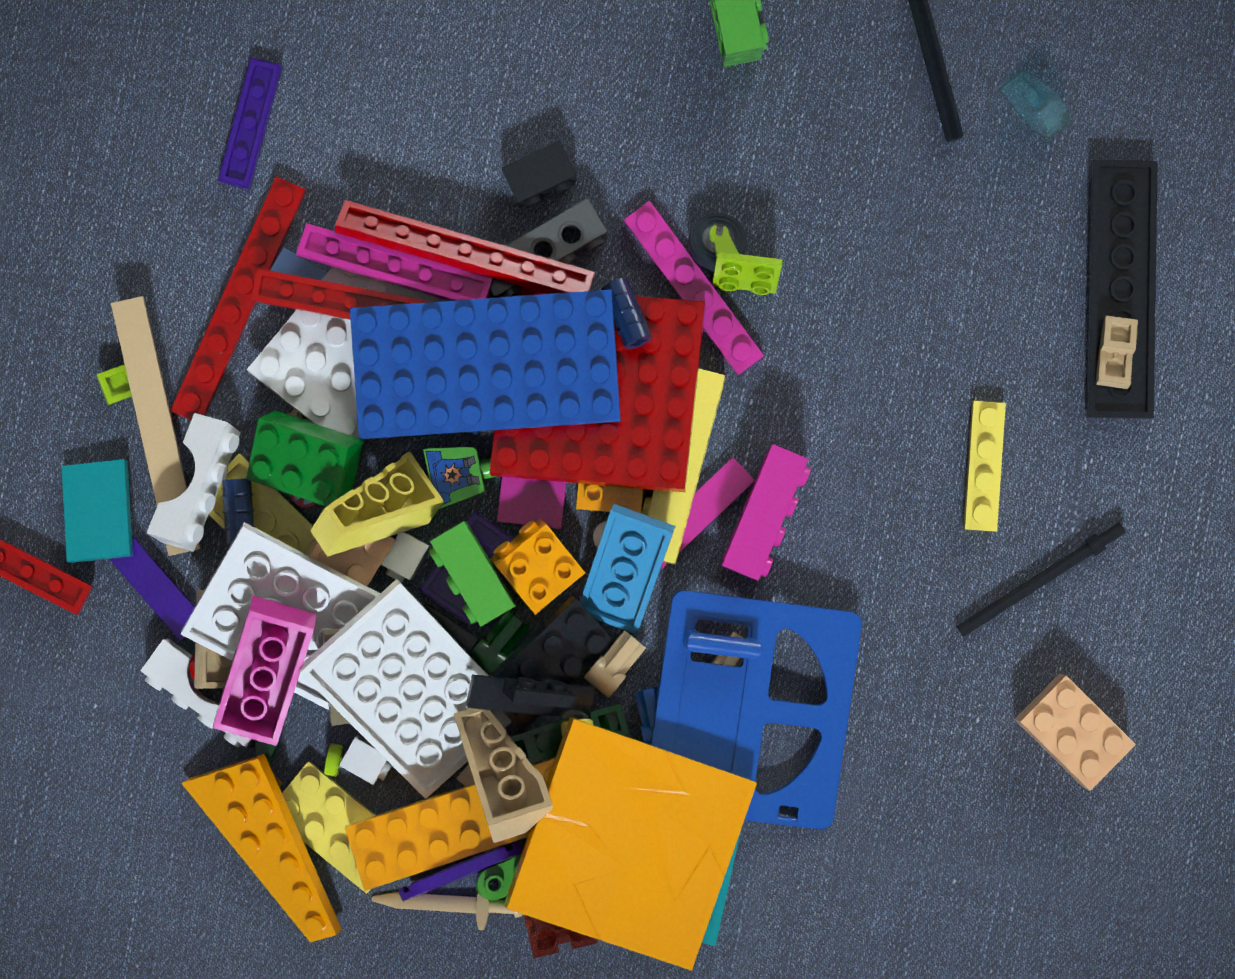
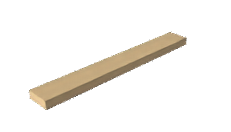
(150, 402)

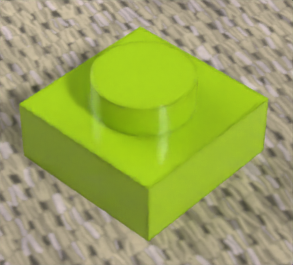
(114, 384)

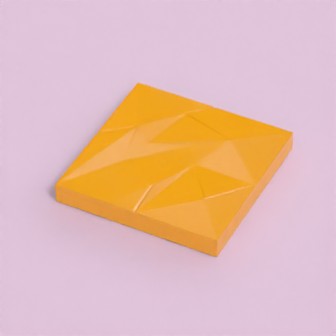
(631, 844)

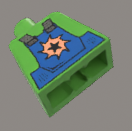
(457, 473)

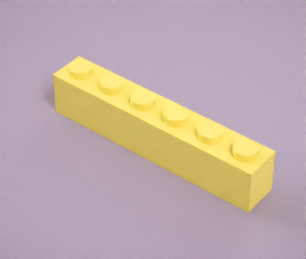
(676, 506)

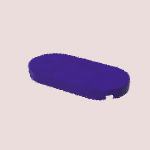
(459, 871)

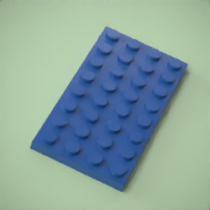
(485, 364)

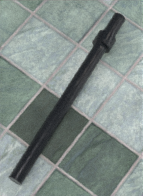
(1093, 545)

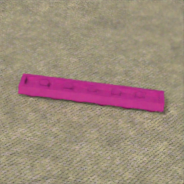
(391, 266)
(693, 285)

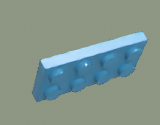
(626, 568)

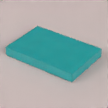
(97, 511)

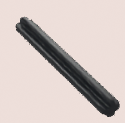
(936, 70)

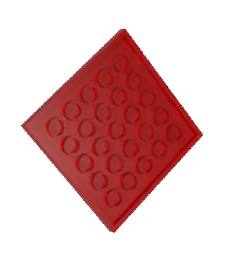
(655, 407)

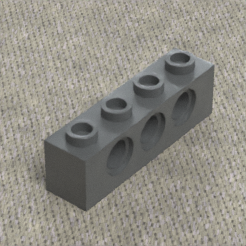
(579, 217)

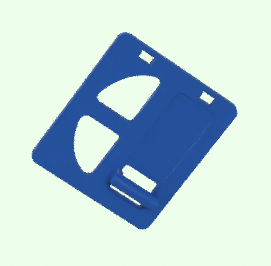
(721, 709)

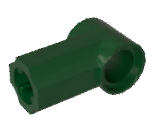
(500, 641)

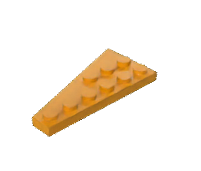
(257, 823)

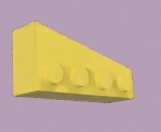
(379, 508)

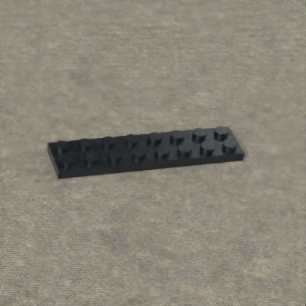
(1123, 279)

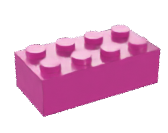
(764, 513)
(264, 670)

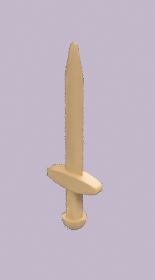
(448, 903)

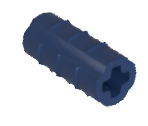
(628, 315)
(237, 506)

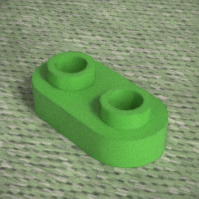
(503, 873)

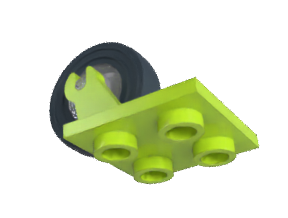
(720, 245)

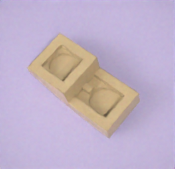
(1116, 352)

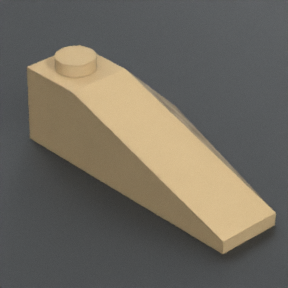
(506, 781)

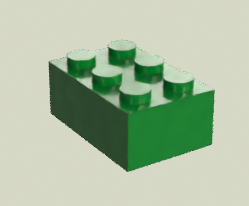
(303, 458)

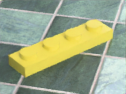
(984, 466)

